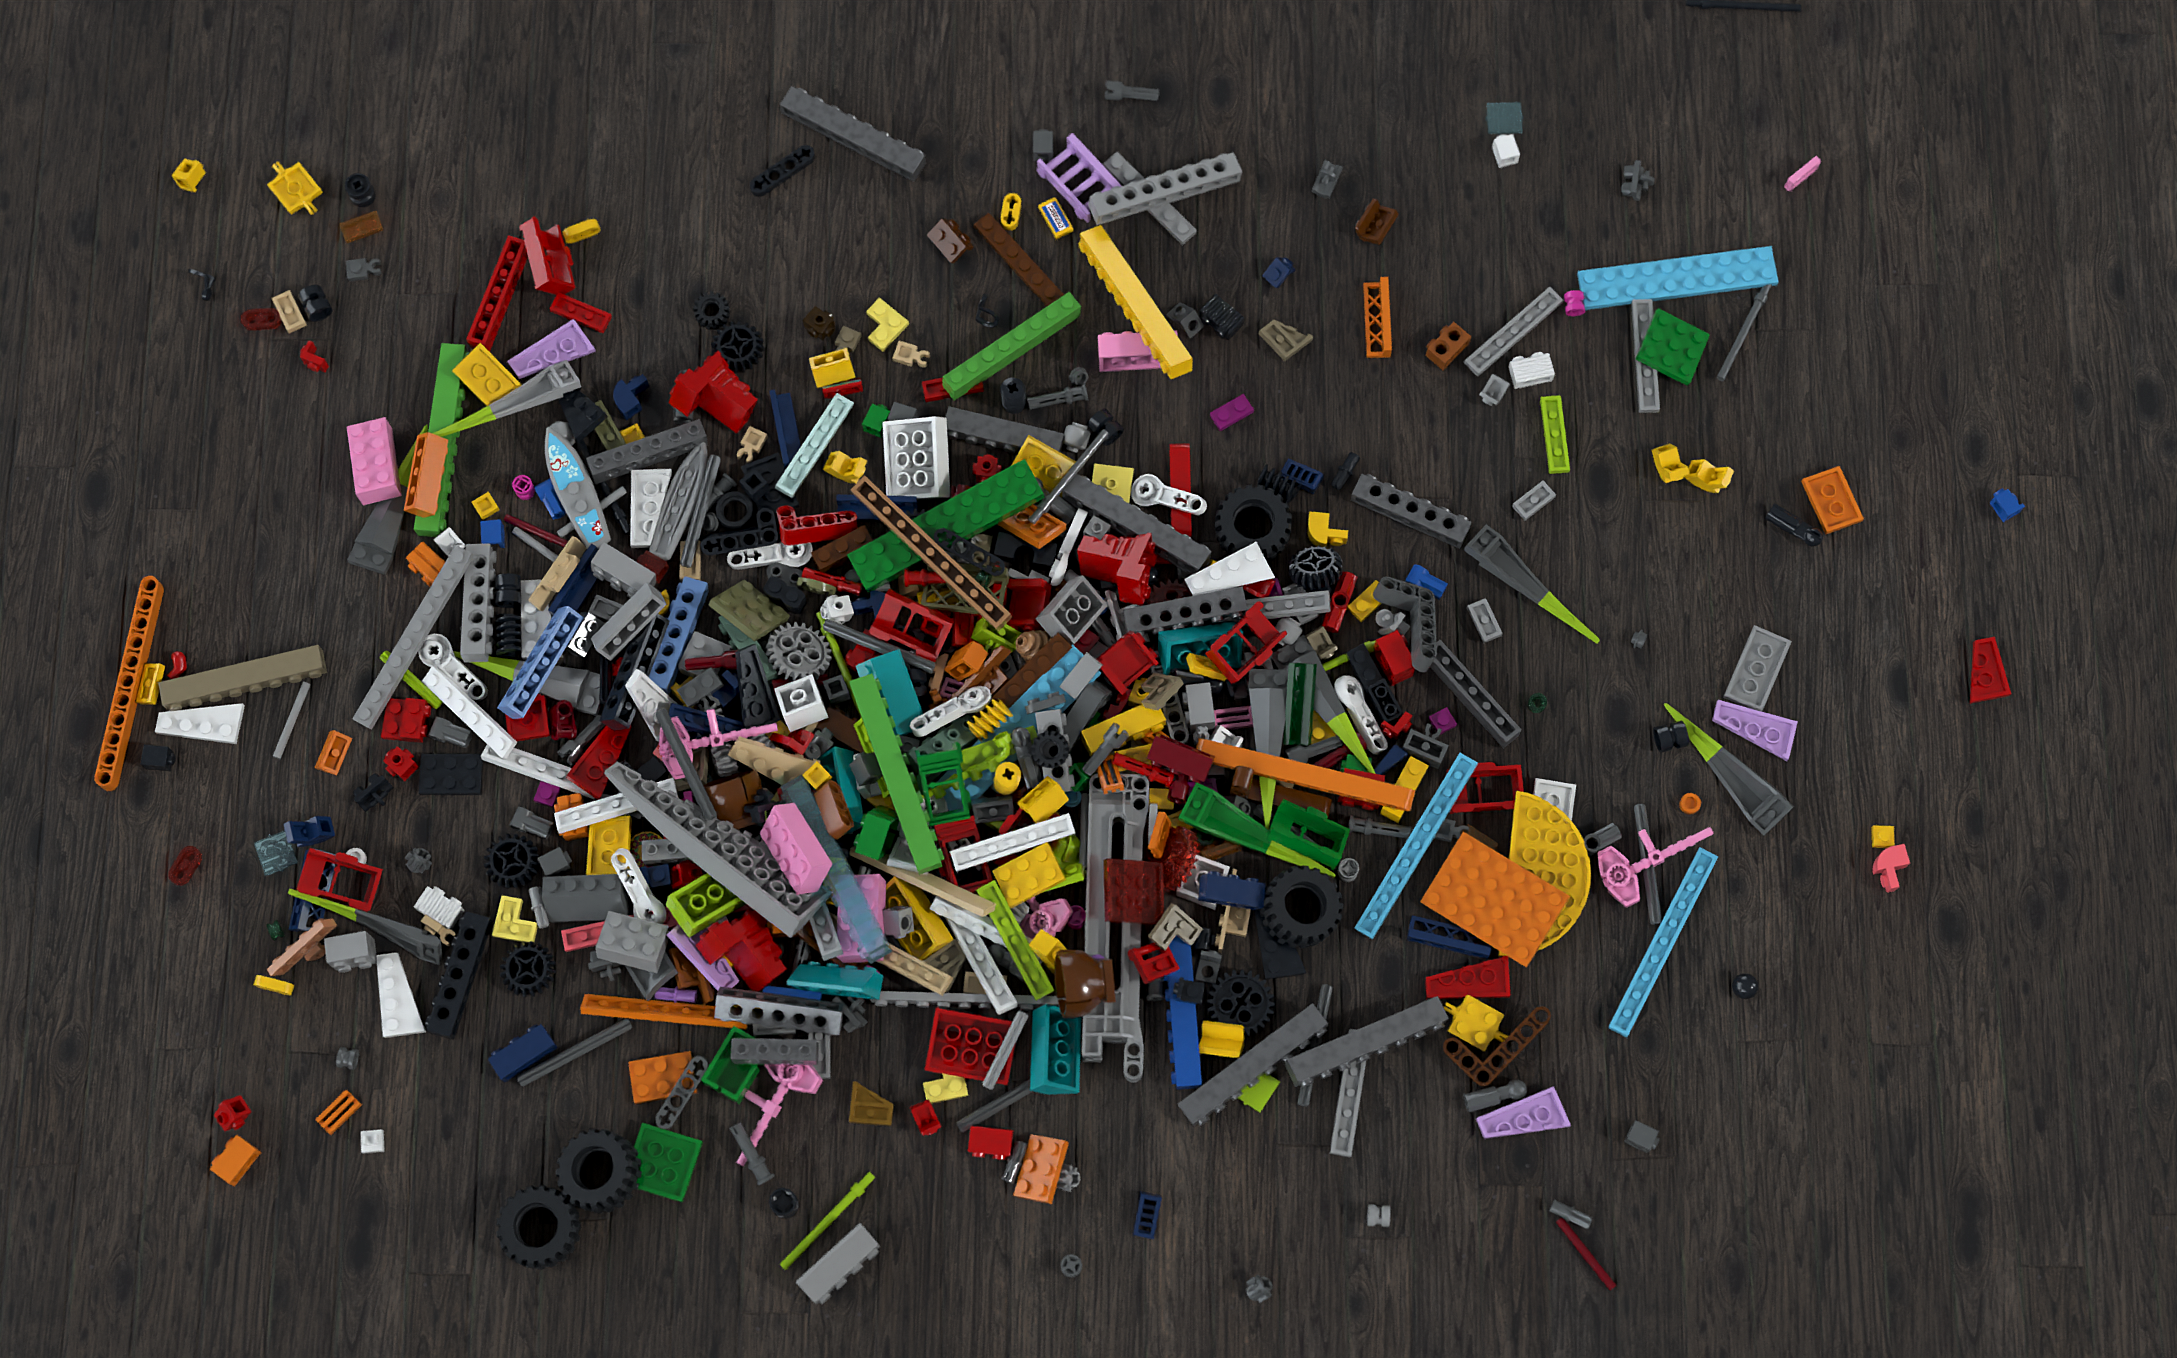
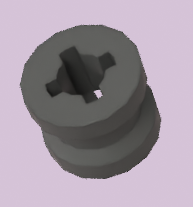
(347, 1058)
(1073, 1263)

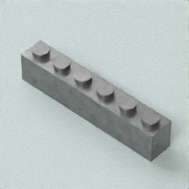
(996, 432)
(1474, 696)

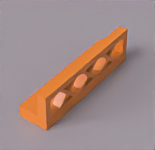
(1384, 316)

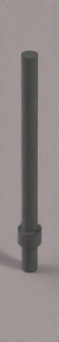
(1759, 301)
(1044, 505)

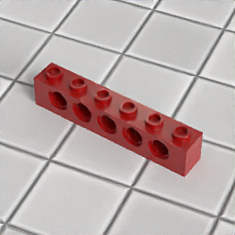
(498, 293)

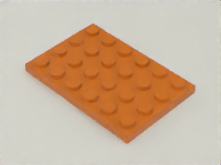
(1495, 899)

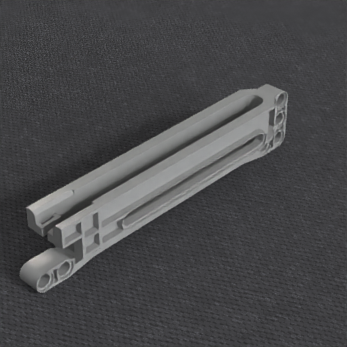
(1117, 1020)

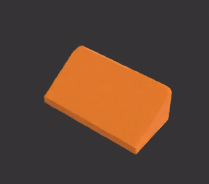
(333, 752)

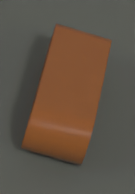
(834, 809)

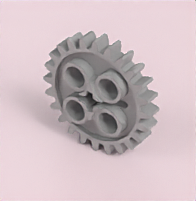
(798, 651)

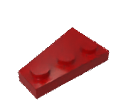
(1988, 673)

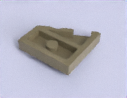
(1284, 339)
(948, 960)

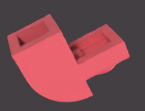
(1889, 861)

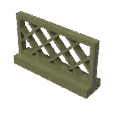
(972, 571)

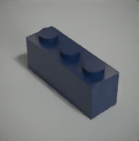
(1231, 891)
(522, 1052)

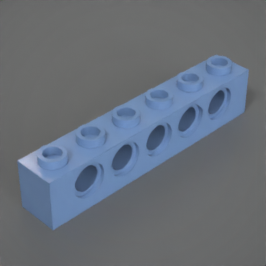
(687, 589)
(540, 662)

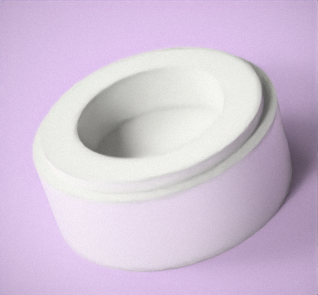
(361, 856)

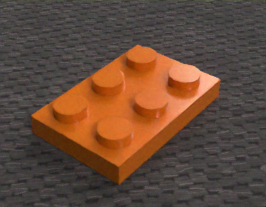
(1832, 500)
(1035, 534)
(656, 1076)
(1041, 1169)

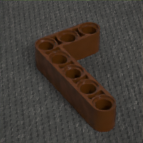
(1249, 789)
(1501, 1051)

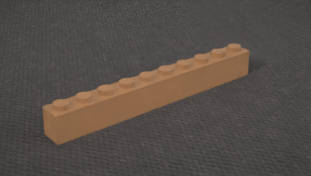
(931, 553)

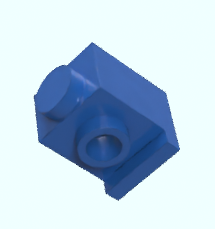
(2006, 504)

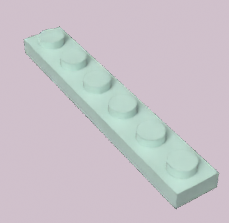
(814, 445)

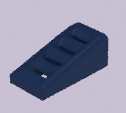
(1318, 476)
(1392, 759)
(1152, 1197)

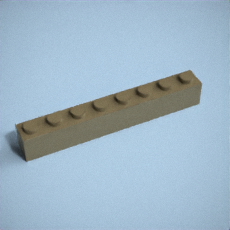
(242, 678)

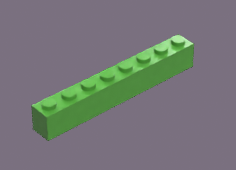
(1011, 346)

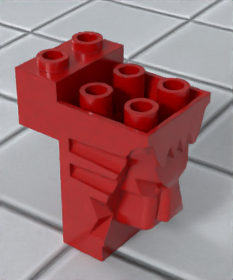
(716, 391)
(1120, 562)
(747, 947)

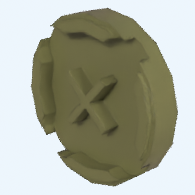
(815, 586)

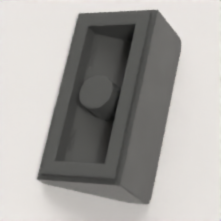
(992, 808)

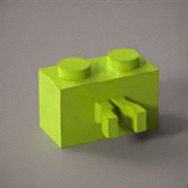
(991, 638)

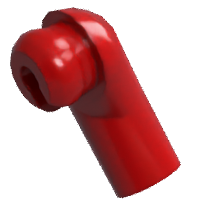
(179, 663)

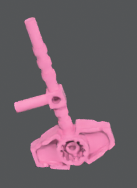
(716, 739)
(1621, 877)
(1048, 916)
(794, 1077)

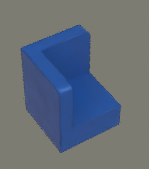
(493, 532)

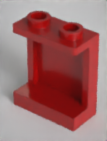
(1027, 602)
(1126, 661)

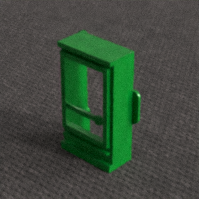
(940, 762)
(1313, 820)

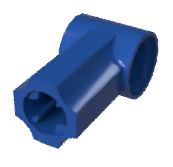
(548, 495)
(1421, 577)

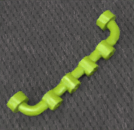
(975, 771)

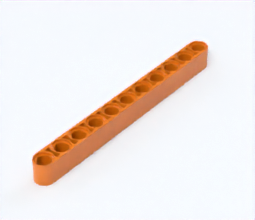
(129, 692)
(1309, 775)

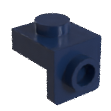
(1278, 271)

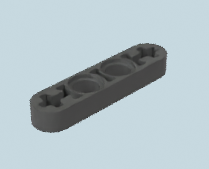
(684, 1093)

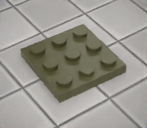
(749, 610)

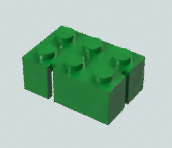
(875, 838)
(730, 1078)

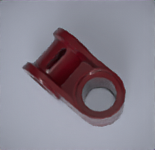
(562, 724)

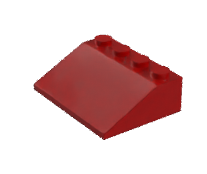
(967, 1045)

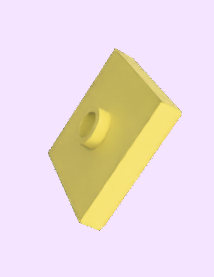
(1115, 479)

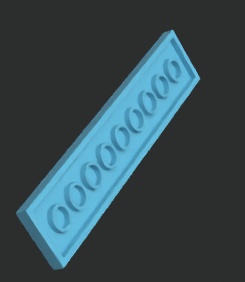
(1678, 277)
(1045, 685)

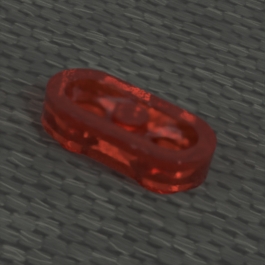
(261, 318)
(183, 865)

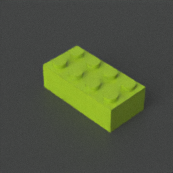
(702, 904)

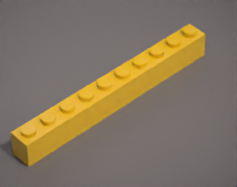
(1136, 302)

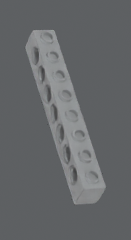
(1158, 196)

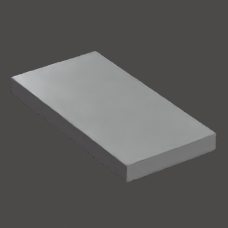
(1757, 669)

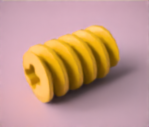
(989, 719)
(1004, 772)

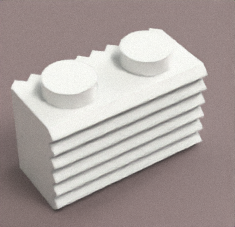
(1531, 370)
(439, 908)

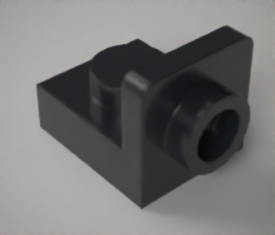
(1188, 991)

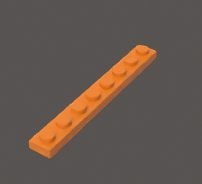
(654, 1011)

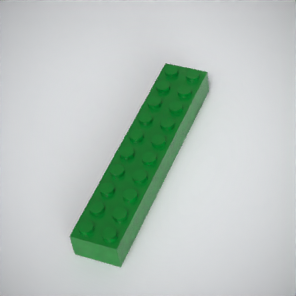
(963, 515)

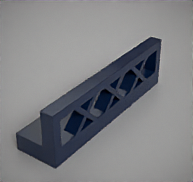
(785, 426)
(852, 503)
(578, 584)
(698, 722)
(302, 907)
(1446, 942)

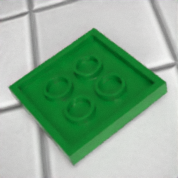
(1672, 346)
(666, 1161)

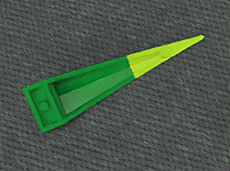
(1218, 817)

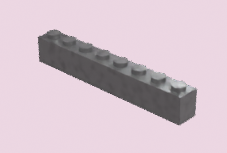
(853, 133)
(1131, 521)
(1366, 1041)
(1253, 1064)

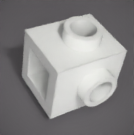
(837, 609)

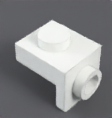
(448, 540)
(1224, 736)

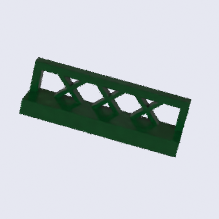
(1299, 703)

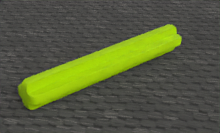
(417, 685)

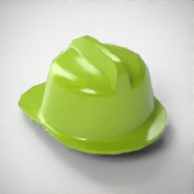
(1066, 850)

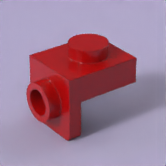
(314, 362)
(1402, 725)
(925, 1117)

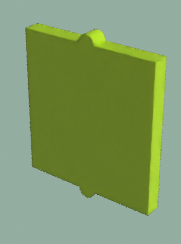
(1260, 1093)

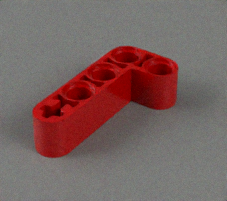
(813, 528)

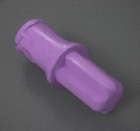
(675, 994)

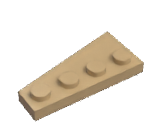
(770, 762)

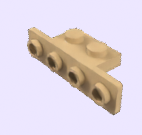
(558, 573)
(1233, 922)

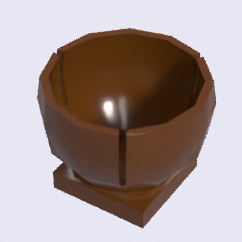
(732, 794)
(1082, 982)

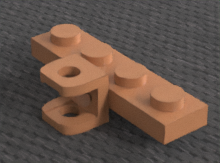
(306, 946)

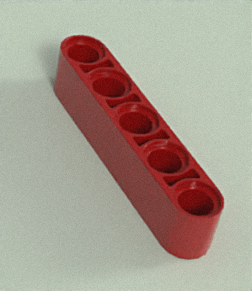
(1180, 480)

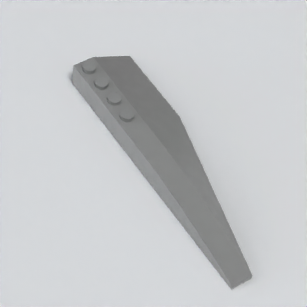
(721, 851)

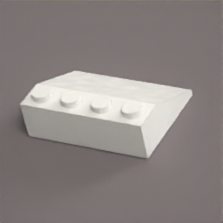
(917, 458)

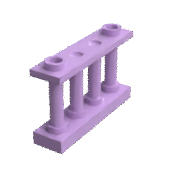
(1086, 160)

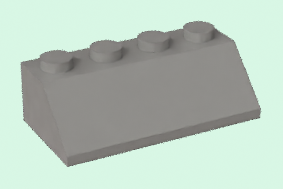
(838, 1264)

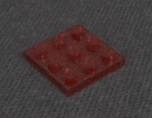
(1133, 891)

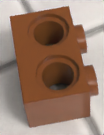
(1451, 348)

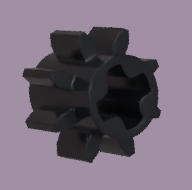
(1204, 940)

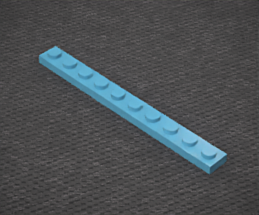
(1416, 846)
(1662, 942)

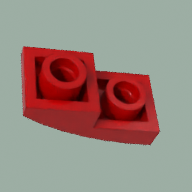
(1121, 701)

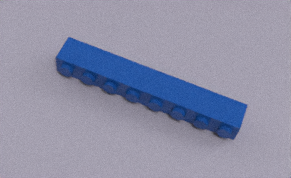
(1183, 1023)

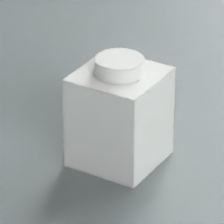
(1505, 150)

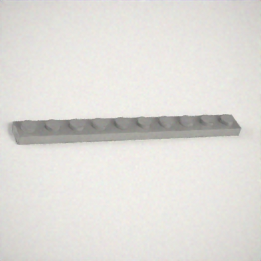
(413, 637)
(964, 1001)

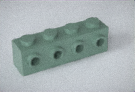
(740, 640)
(957, 732)

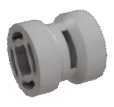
(1348, 865)
(1373, 1215)

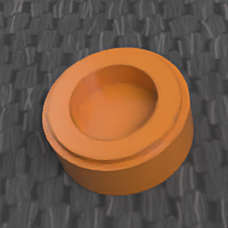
(1690, 803)

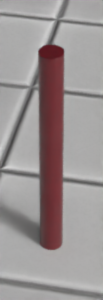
(535, 530)
(1586, 1253)

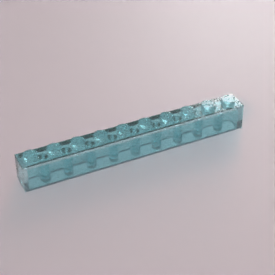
(840, 877)

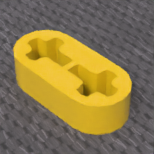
(1015, 212)
(581, 231)
(273, 985)

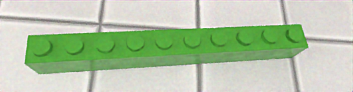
(445, 412)
(895, 773)

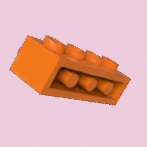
(426, 475)

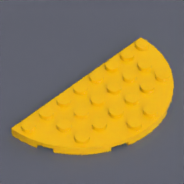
(1553, 850)

